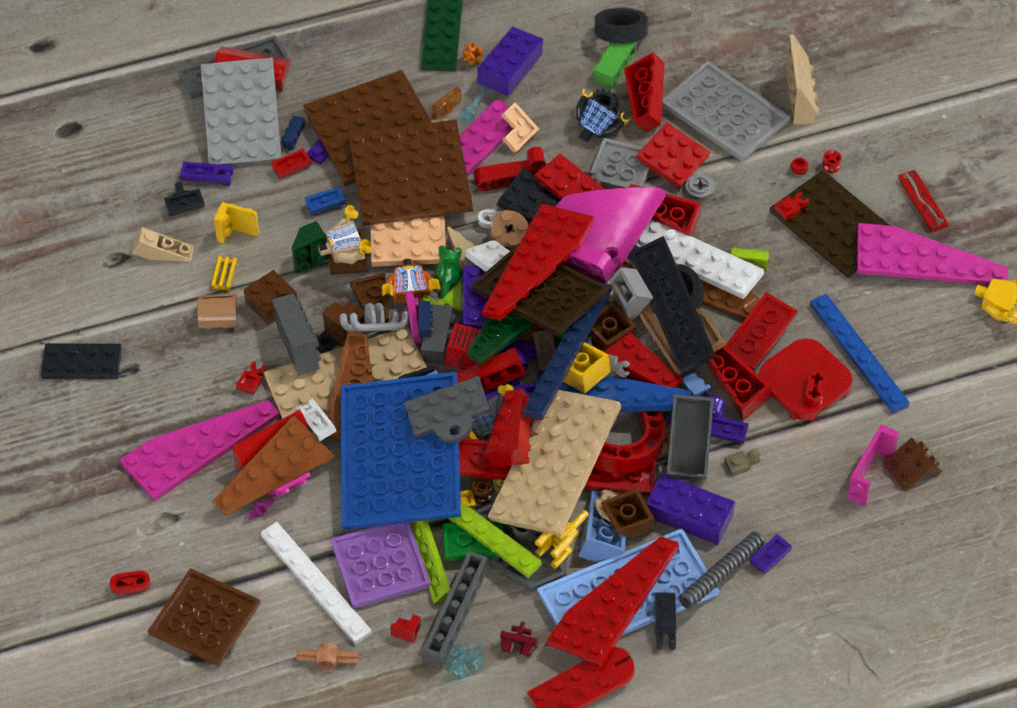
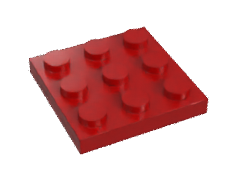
(673, 155)

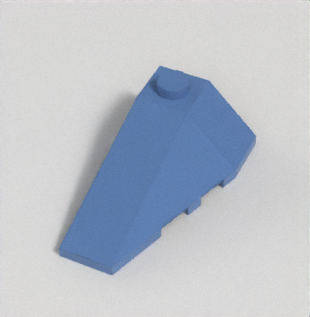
(599, 537)

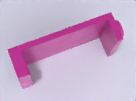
(883, 443)

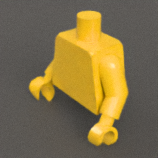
(999, 299)

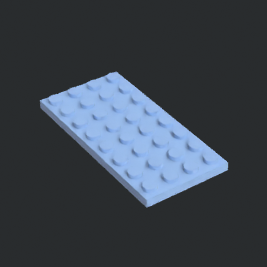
(678, 576)

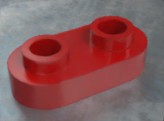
(130, 582)

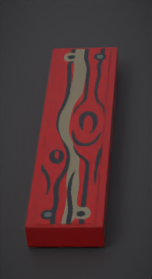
(923, 200)

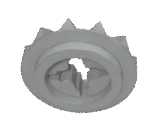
(707, 185)

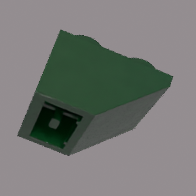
(305, 247)

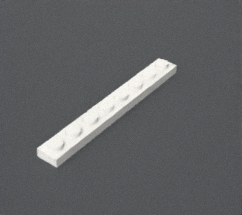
(316, 583)

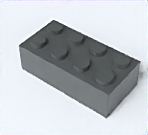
(296, 334)

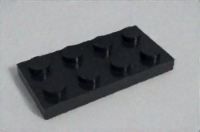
(81, 361)

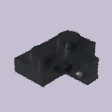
(183, 200)

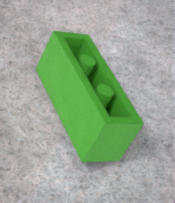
(613, 62)

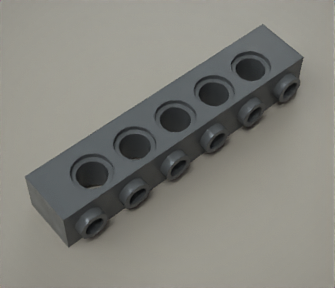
(455, 610)

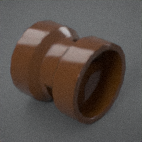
(482, 491)

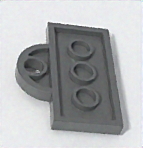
(448, 410)

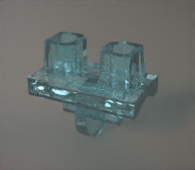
(458, 667)

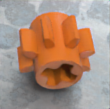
(468, 56)

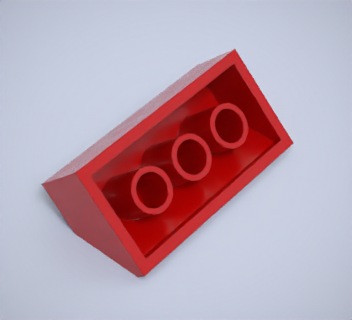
(281, 66)
(249, 447)

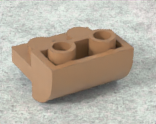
(217, 311)

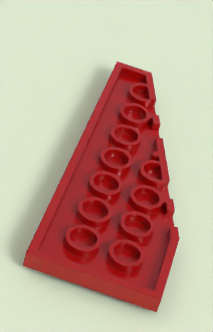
(544, 246)
(601, 617)

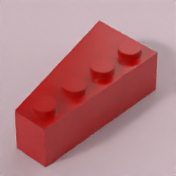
(645, 90)
(677, 213)
(643, 363)
(739, 382)
(511, 432)

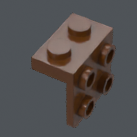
(911, 463)

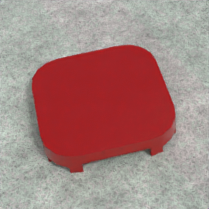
(789, 373)

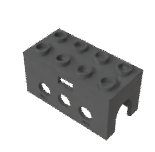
(690, 436)

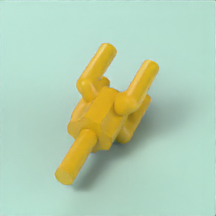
(561, 543)

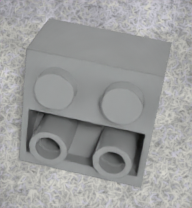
(630, 292)

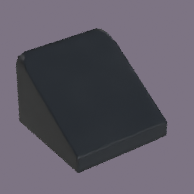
(326, 342)

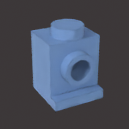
(696, 385)

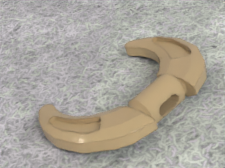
(605, 494)

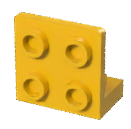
(235, 218)

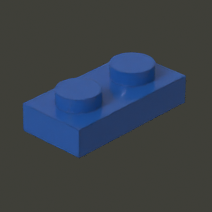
(325, 201)

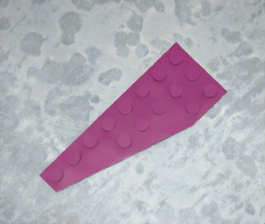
(903, 254)
(180, 454)

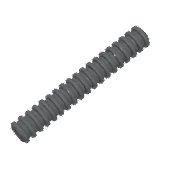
(721, 570)

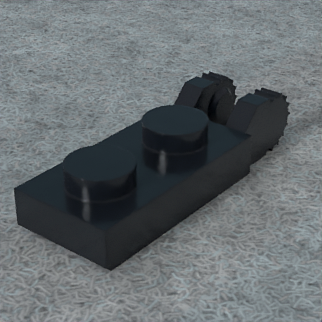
(665, 619)

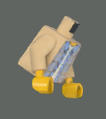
(344, 240)

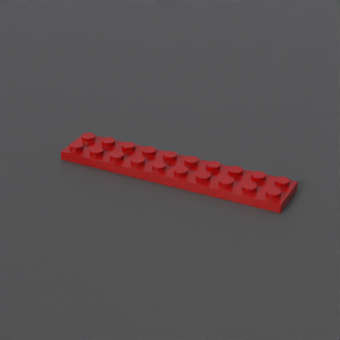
(476, 464)

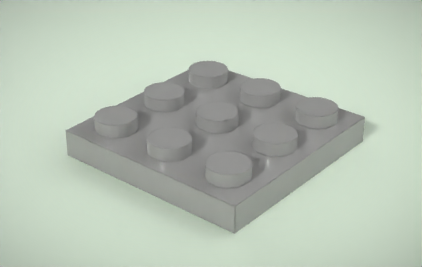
(617, 165)

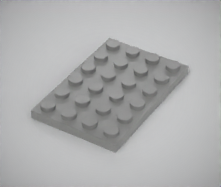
(725, 111)
(241, 112)

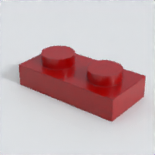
(291, 163)

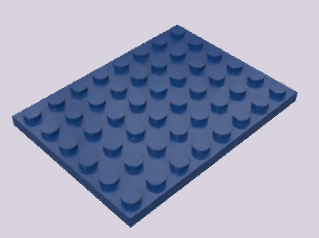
(384, 467)

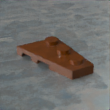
(370, 291)

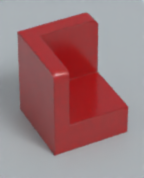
(406, 629)

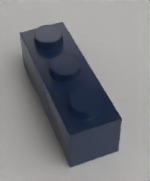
(293, 132)
(425, 319)

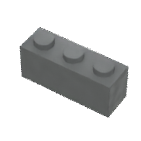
(435, 347)

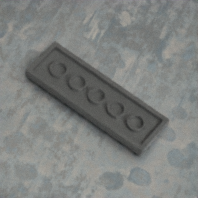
(192, 77)

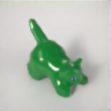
(448, 270)

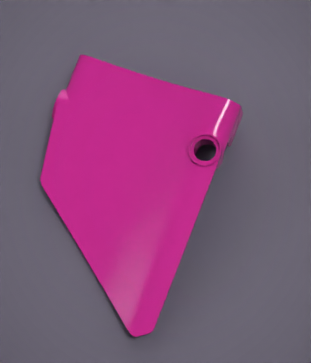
(617, 226)

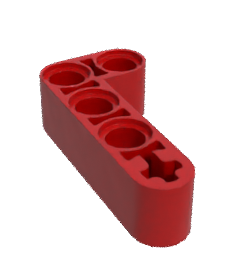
(503, 174)

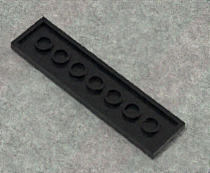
(673, 305)

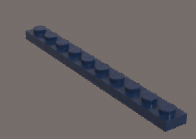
(562, 361)

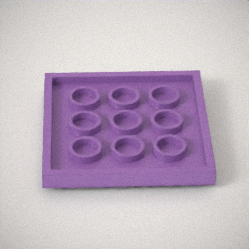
(380, 563)

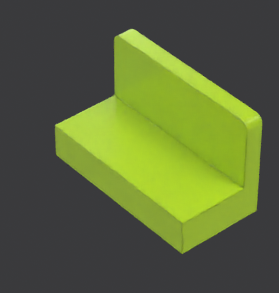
(755, 257)

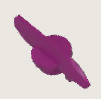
(260, 509)

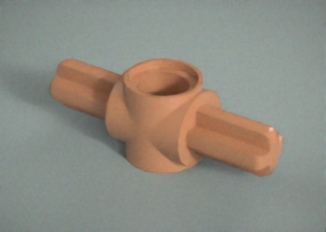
(327, 656)

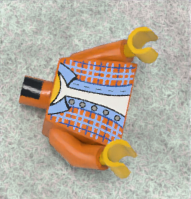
(409, 278)

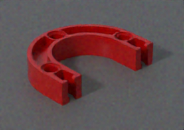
(636, 455)

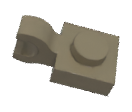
(739, 462)

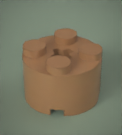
(505, 221)

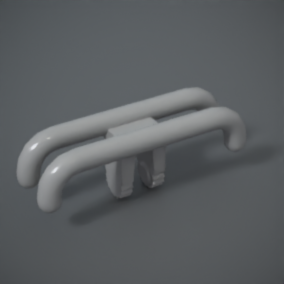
(374, 320)

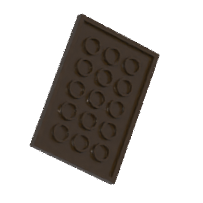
(830, 221)
(555, 302)

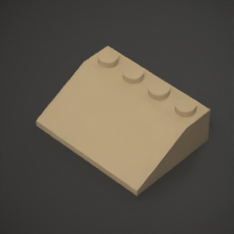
(801, 84)

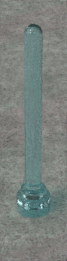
(469, 112)

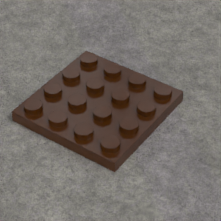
(204, 617)

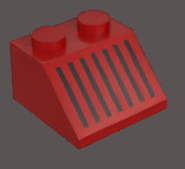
(459, 342)

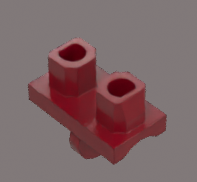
(509, 640)

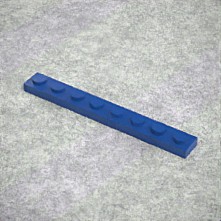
(859, 354)

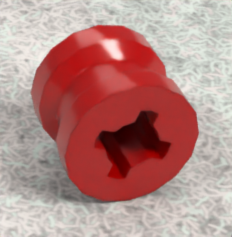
(831, 161)

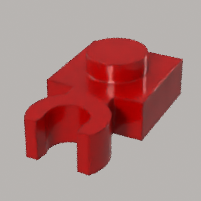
(790, 207)
(251, 380)

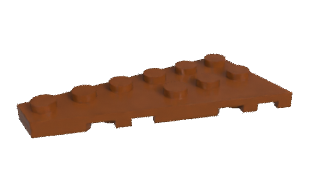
(725, 301)
(353, 369)
(280, 460)

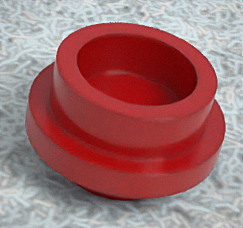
(799, 166)

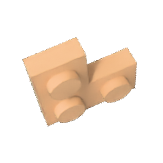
(522, 127)

